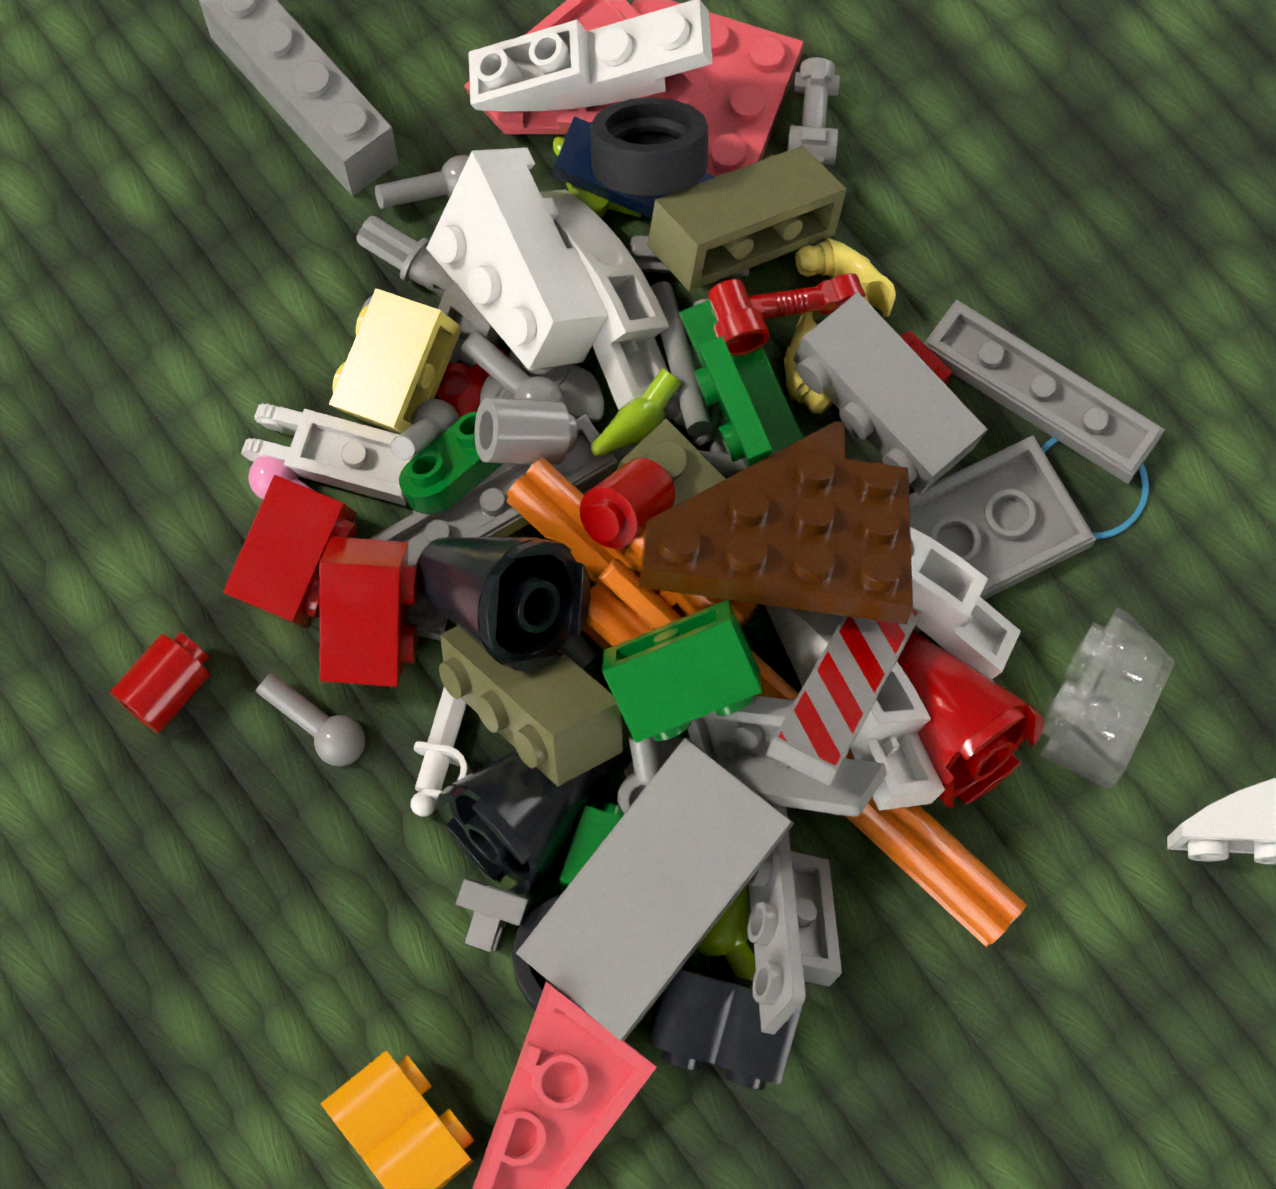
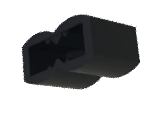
(718, 1022)

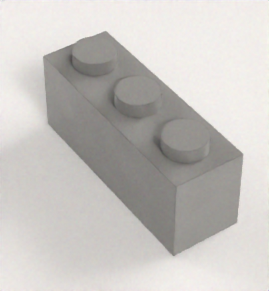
(887, 393)

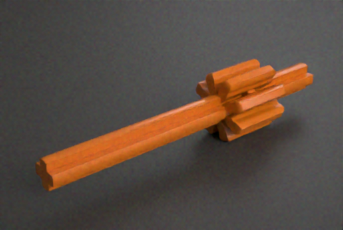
(624, 611)

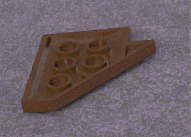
(793, 535)

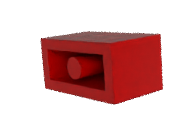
(284, 550)
(365, 611)

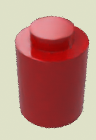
(624, 502)
(162, 680)

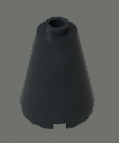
(508, 594)
(517, 818)

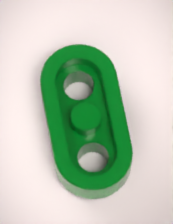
(445, 469)

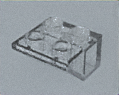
(1106, 709)

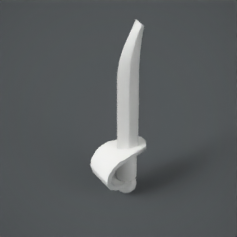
(438, 754)

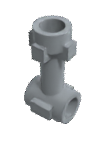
(816, 82)

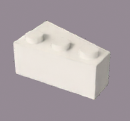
(513, 264)

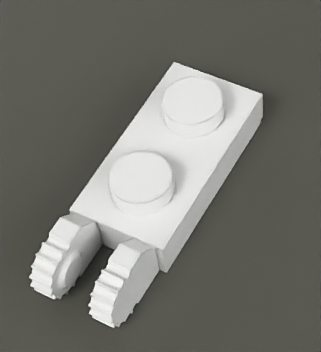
(332, 451)

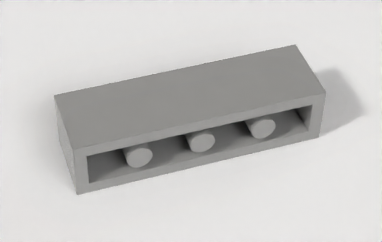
(304, 88)

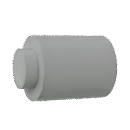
(523, 431)

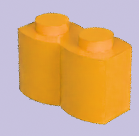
(396, 1127)

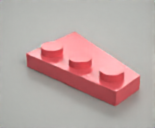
(561, 1098)

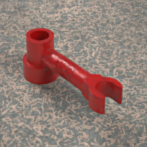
(743, 316)

